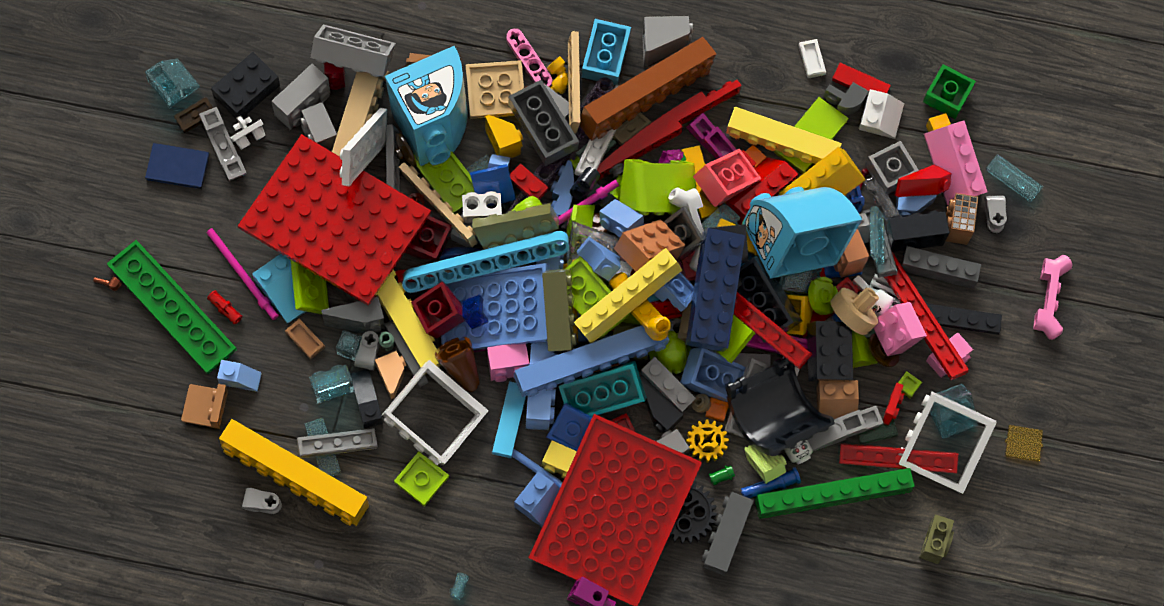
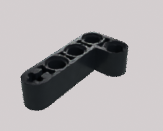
(586, 186)

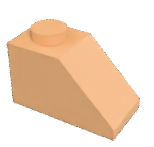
(391, 371)

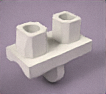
(240, 138)

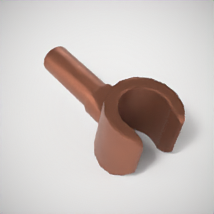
(113, 284)

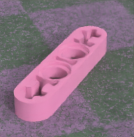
(530, 59)

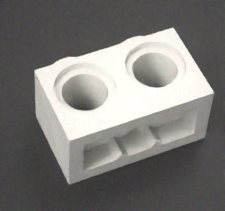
(481, 202)

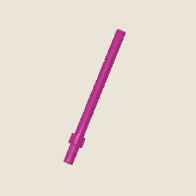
(600, 193)
(263, 301)

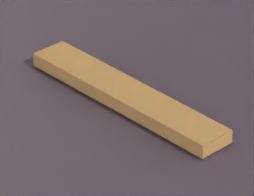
(574, 81)

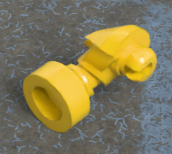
(561, 82)

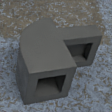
(847, 102)

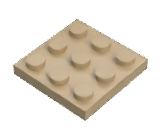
(491, 85)

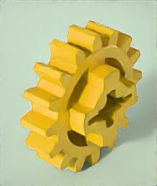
(711, 446)

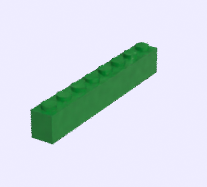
(834, 493)

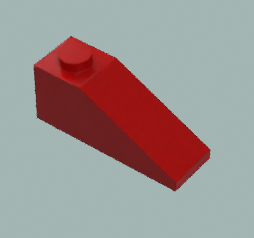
(924, 182)

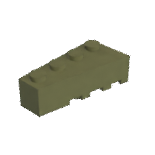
(515, 225)
(559, 309)

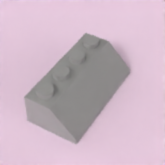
(352, 50)

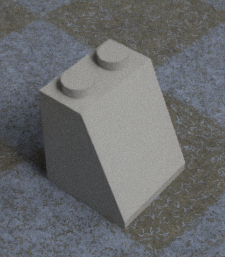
(664, 37)

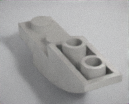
(846, 427)

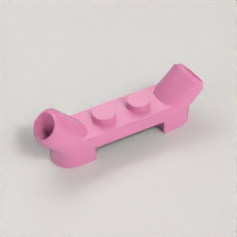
(1044, 318)

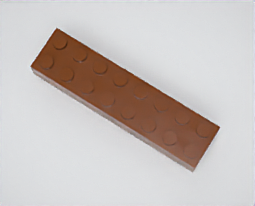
(647, 89)

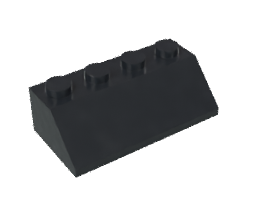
(766, 295)

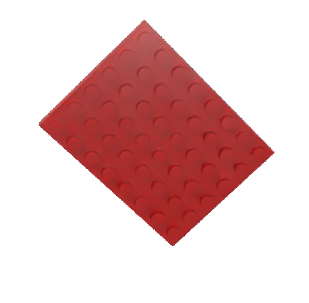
(333, 229)
(615, 509)

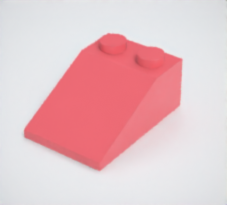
(726, 177)

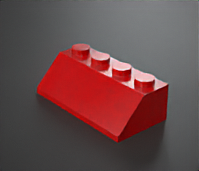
(774, 178)

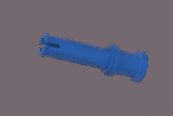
(780, 482)

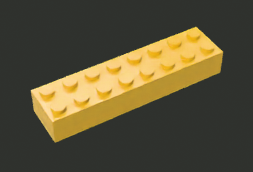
(293, 472)

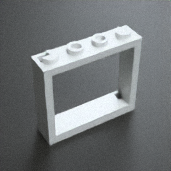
(454, 389)
(976, 454)

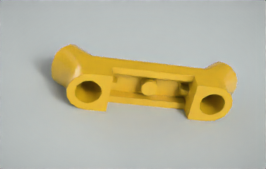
(653, 322)

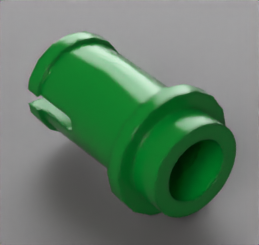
(722, 475)

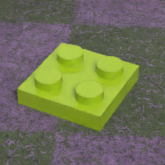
(421, 479)

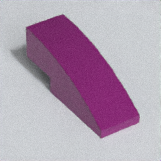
(710, 136)

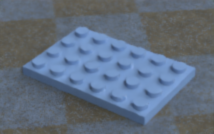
(510, 303)

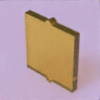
(1024, 443)

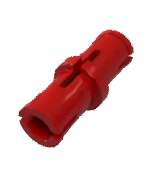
(224, 307)

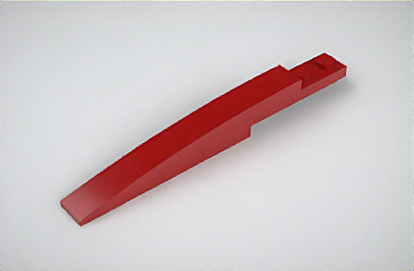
(667, 126)

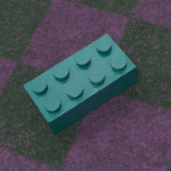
(605, 390)

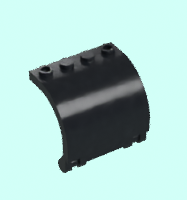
(774, 409)

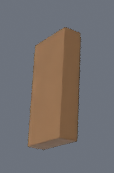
(305, 339)

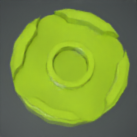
(820, 295)

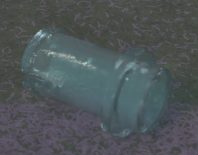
(457, 591)

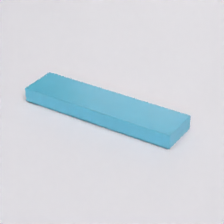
(509, 422)

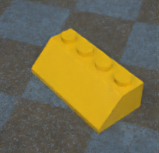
(832, 171)

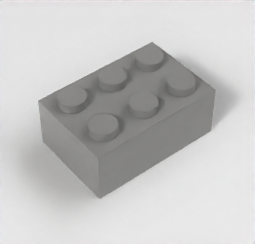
(303, 92)

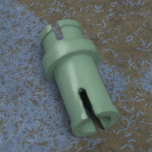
(386, 340)

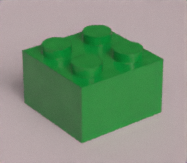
(949, 91)

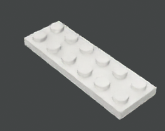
(363, 147)

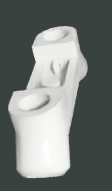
(692, 201)

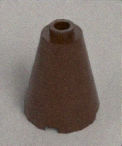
(459, 362)

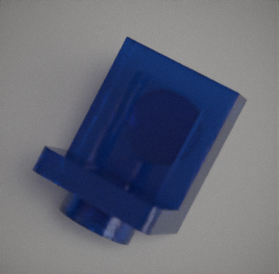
(473, 312)

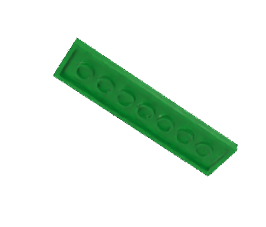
(171, 307)

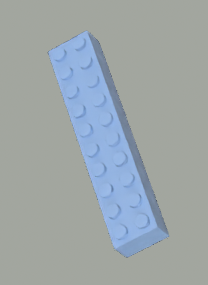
(539, 407)

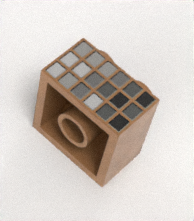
(961, 218)

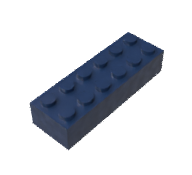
(715, 290)

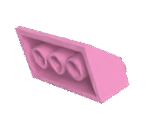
(953, 151)

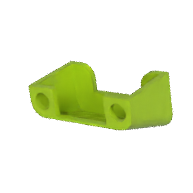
(648, 184)

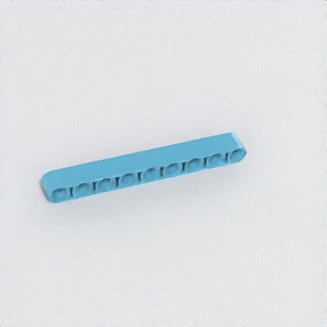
(492, 255)

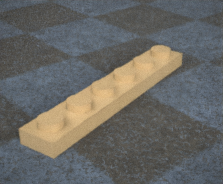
(443, 209)

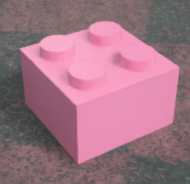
(899, 329)
(505, 360)

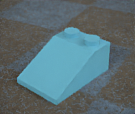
(277, 284)

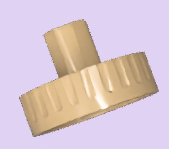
(856, 309)

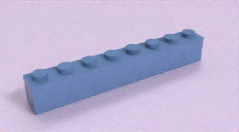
(586, 360)

